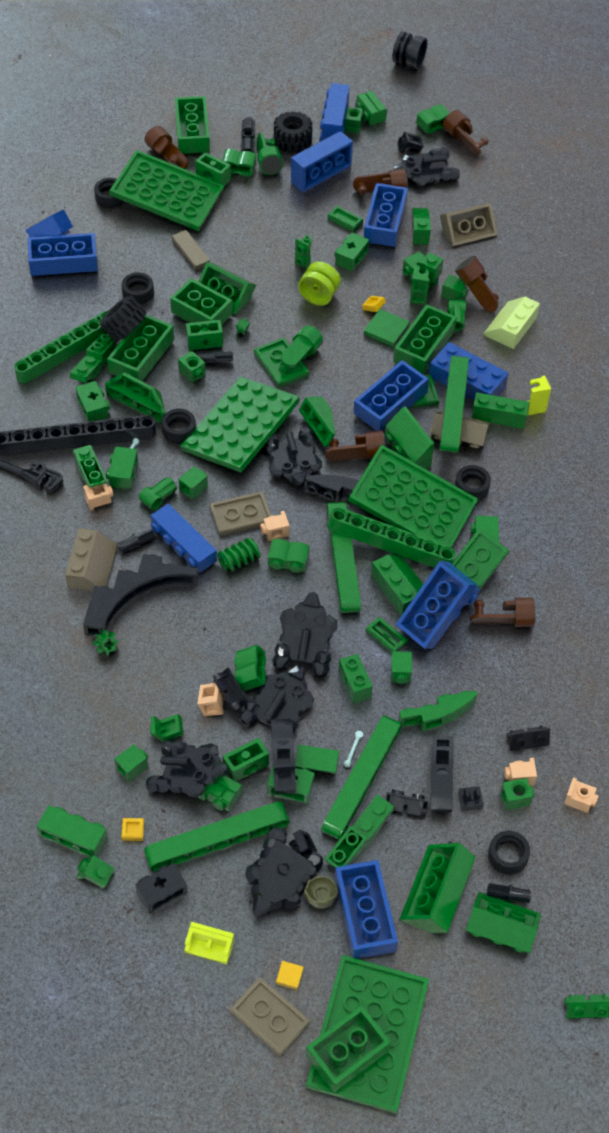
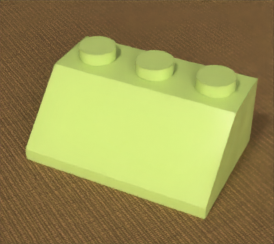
(513, 321)

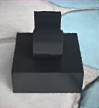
(470, 798)
(304, 842)

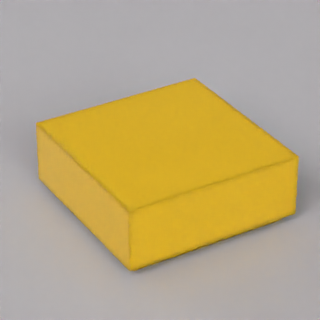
(373, 303)
(132, 829)
(289, 975)

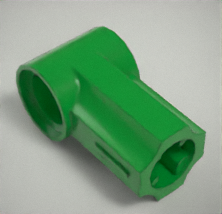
(458, 309)
(154, 496)

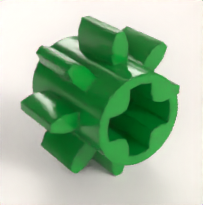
(108, 646)

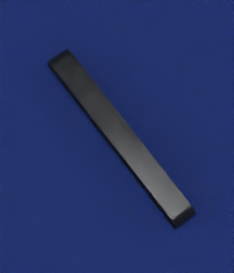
(76, 435)

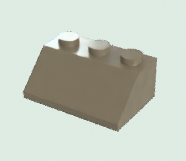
(469, 224)
(472, 430)
(90, 560)

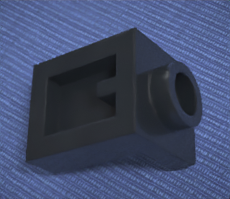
(409, 140)

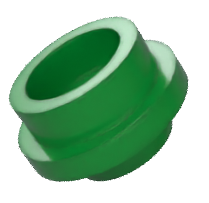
(242, 326)

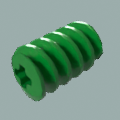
(238, 553)

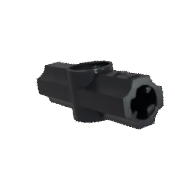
(248, 135)

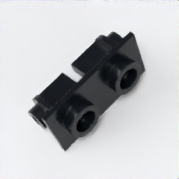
(233, 692)
(528, 739)
(414, 803)

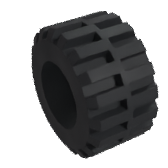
(293, 131)
(123, 318)

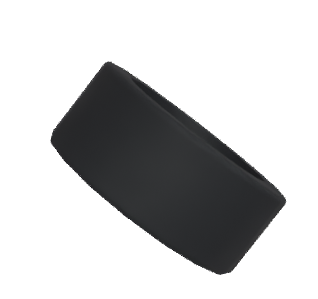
(106, 200)
(141, 279)
(178, 415)
(476, 472)
(511, 837)

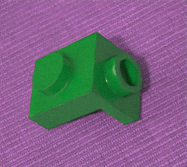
(166, 728)
(95, 871)

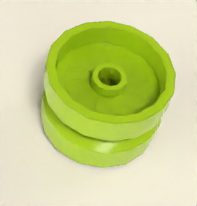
(319, 283)

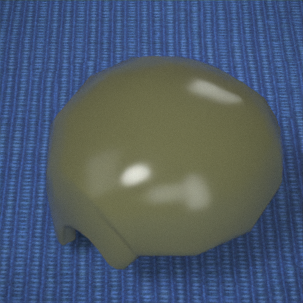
(321, 892)

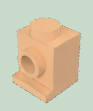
(98, 495)
(275, 527)
(210, 700)
(521, 770)
(581, 796)

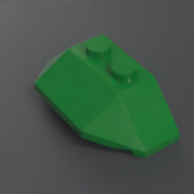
(136, 395)

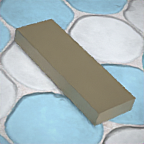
(190, 249)

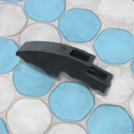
(330, 486)
(283, 756)
(442, 774)

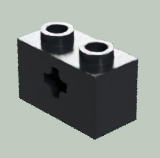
(155, 897)

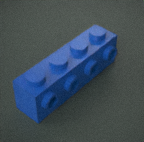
(183, 538)

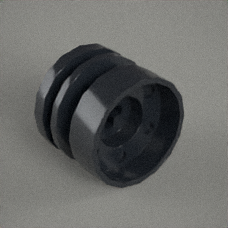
(409, 50)

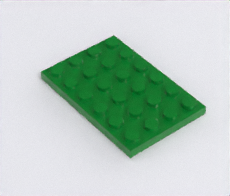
(167, 190)
(240, 424)
(412, 498)
(395, 1005)

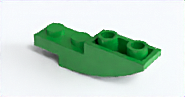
(94, 360)
(446, 710)
(361, 833)

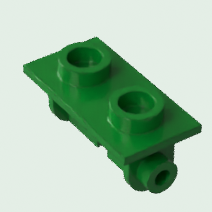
(303, 251)
(579, 1007)

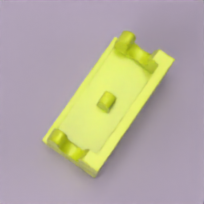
(539, 396)
(209, 943)

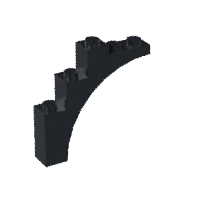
(152, 574)

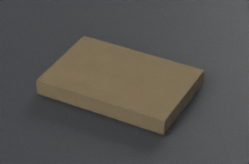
(239, 513)
(270, 1016)

